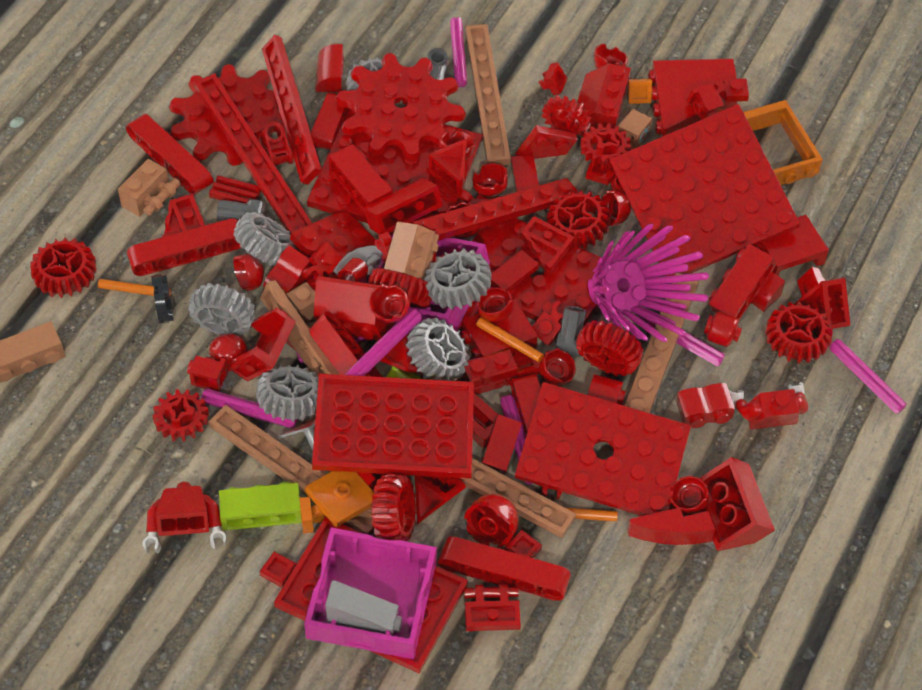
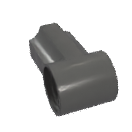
(439, 61)
(236, 210)
(572, 323)

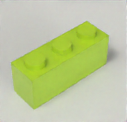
(260, 506)

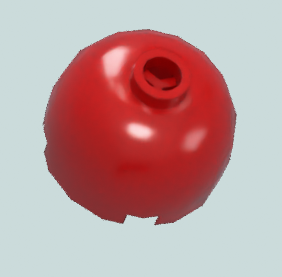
(492, 520)

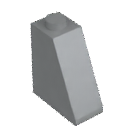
(361, 610)

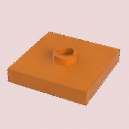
(340, 496)

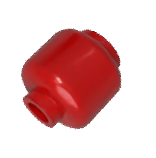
(722, 329)

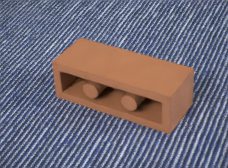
(29, 351)

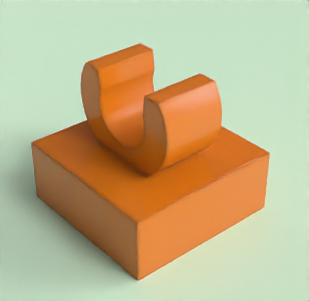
(639, 91)
(310, 515)

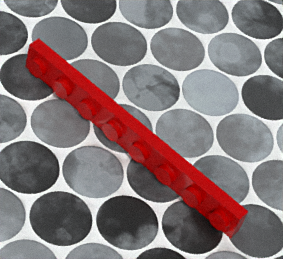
(291, 110)
(497, 209)

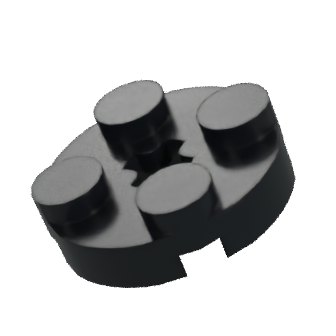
(162, 299)

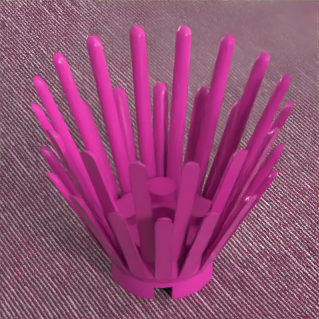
(627, 285)

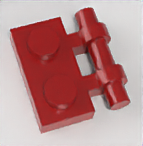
(492, 614)

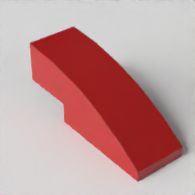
(673, 528)

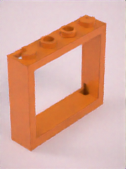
(783, 114)

